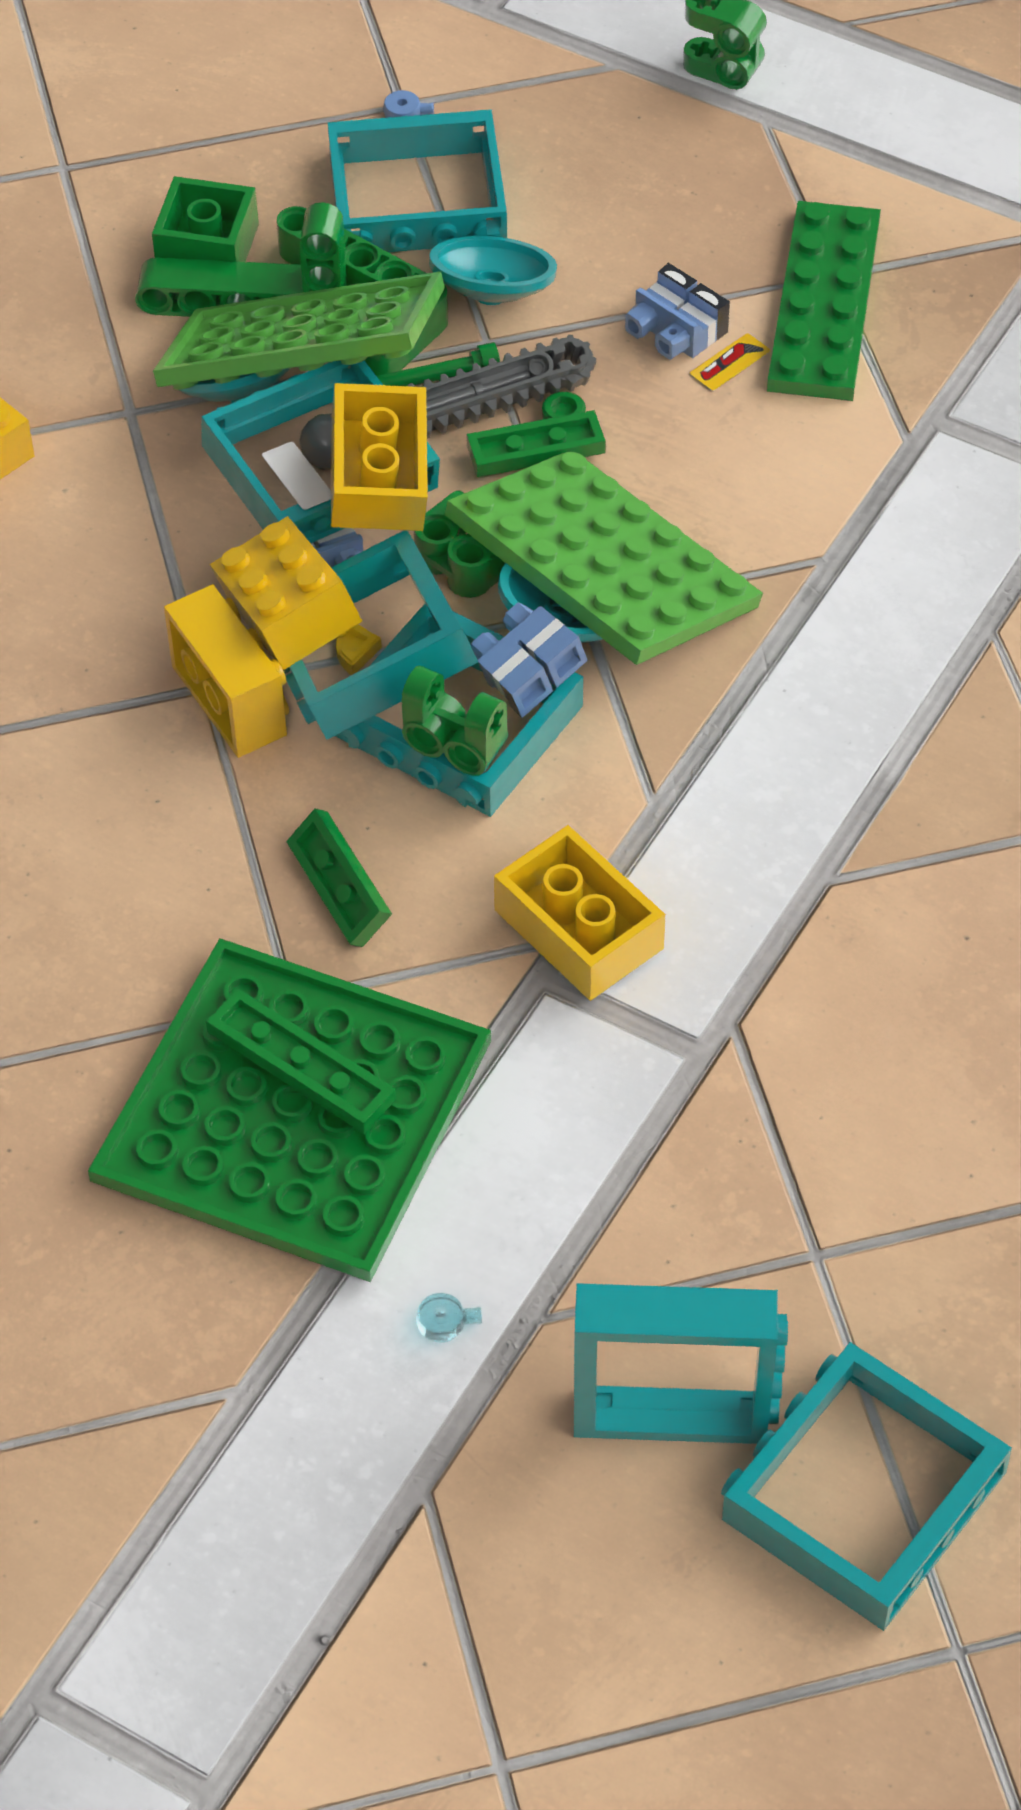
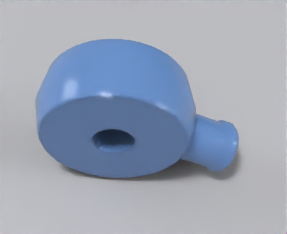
(405, 104)

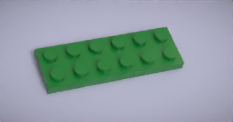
(824, 301)

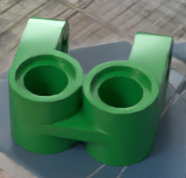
(736, 45)
(452, 552)
(439, 724)

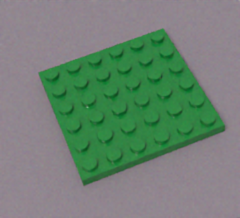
(261, 1158)

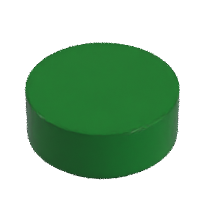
(562, 404)

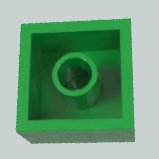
(206, 221)

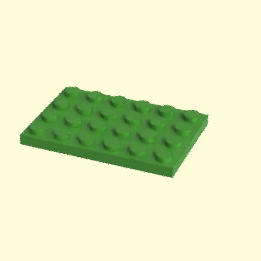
(300, 331)
(604, 555)

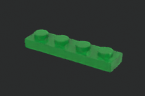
(301, 1060)

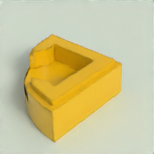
(356, 648)

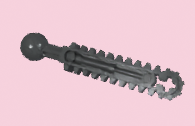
(480, 391)

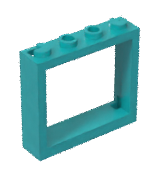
(418, 138)
(269, 409)
(383, 682)
(494, 786)
(677, 1317)
(869, 1598)

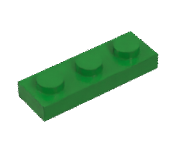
(533, 442)
(339, 877)

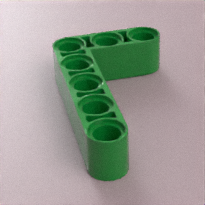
(365, 264)
(184, 285)

